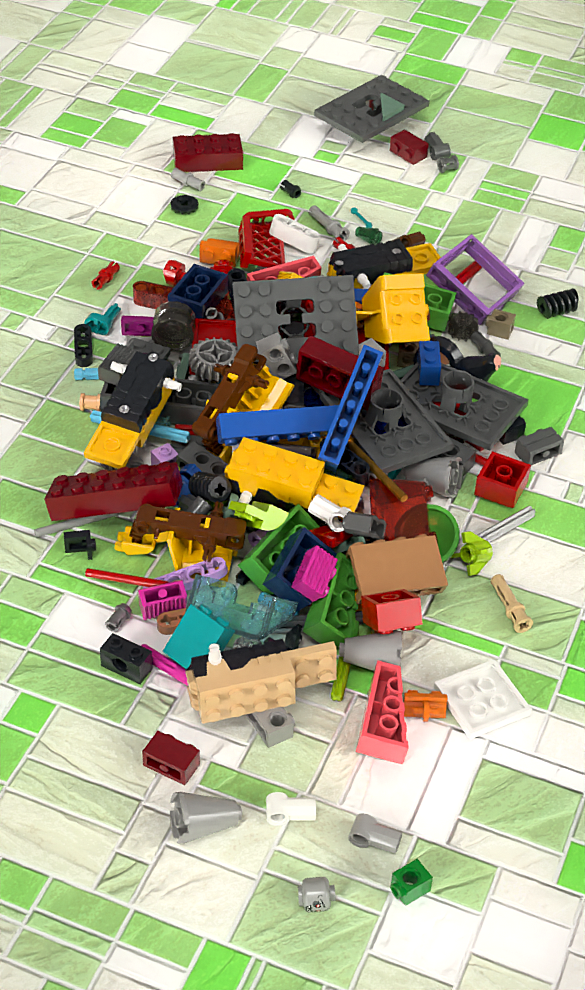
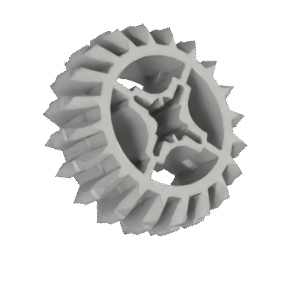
(208, 353)

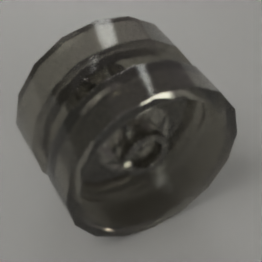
(173, 326)

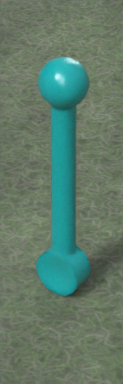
(355, 211)

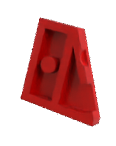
(329, 536)

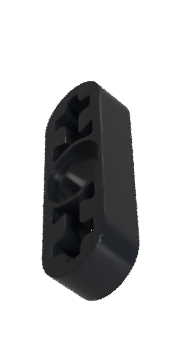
(87, 350)

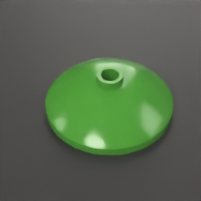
(446, 530)

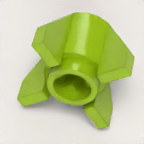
(474, 552)

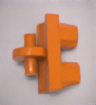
(425, 705)

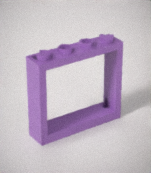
(486, 259)

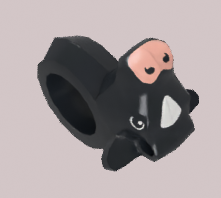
(478, 366)

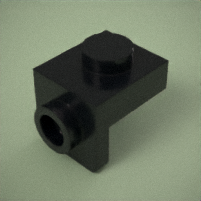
(79, 542)

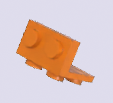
(216, 249)

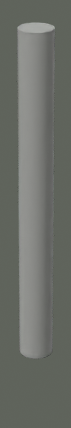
(70, 524)

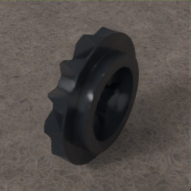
(184, 204)

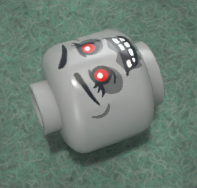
(316, 894)

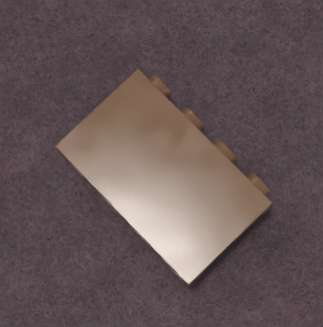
(398, 565)

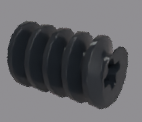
(558, 303)
(209, 486)

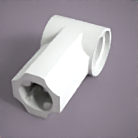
(328, 512)
(282, 809)

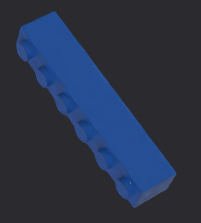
(349, 407)
(275, 424)

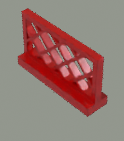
(248, 244)

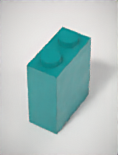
(196, 633)

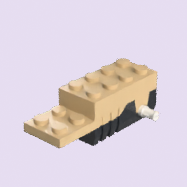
(255, 677)

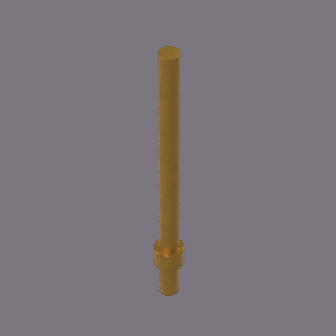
(377, 471)

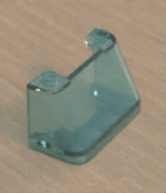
(250, 622)

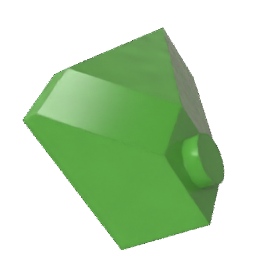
(334, 615)

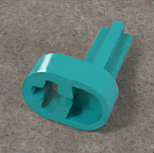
(102, 323)

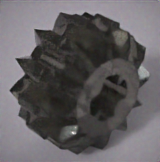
(462, 325)

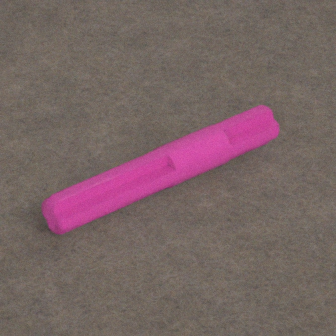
(168, 665)

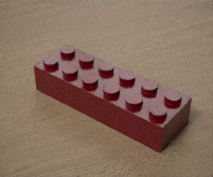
(113, 491)

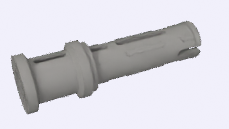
(332, 226)

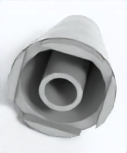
(442, 474)
(370, 648)
(201, 815)

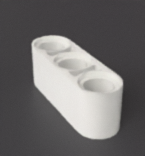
(294, 233)

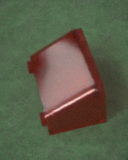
(402, 518)

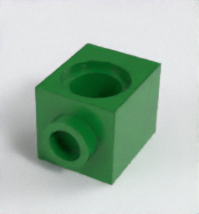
(414, 873)

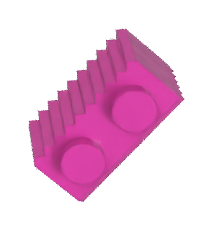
(315, 573)
(162, 599)

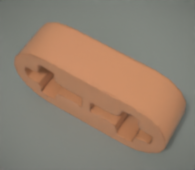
(173, 619)

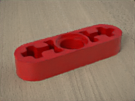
(268, 213)

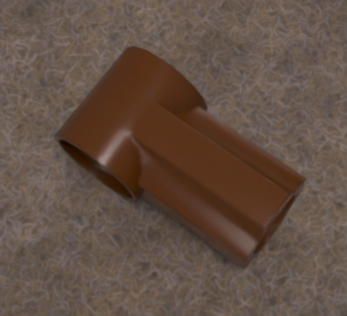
(412, 239)

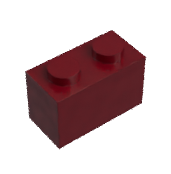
(409, 147)
(171, 757)

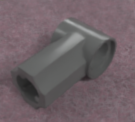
(437, 147)
(194, 505)

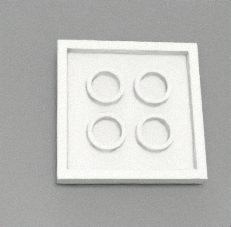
(483, 699)

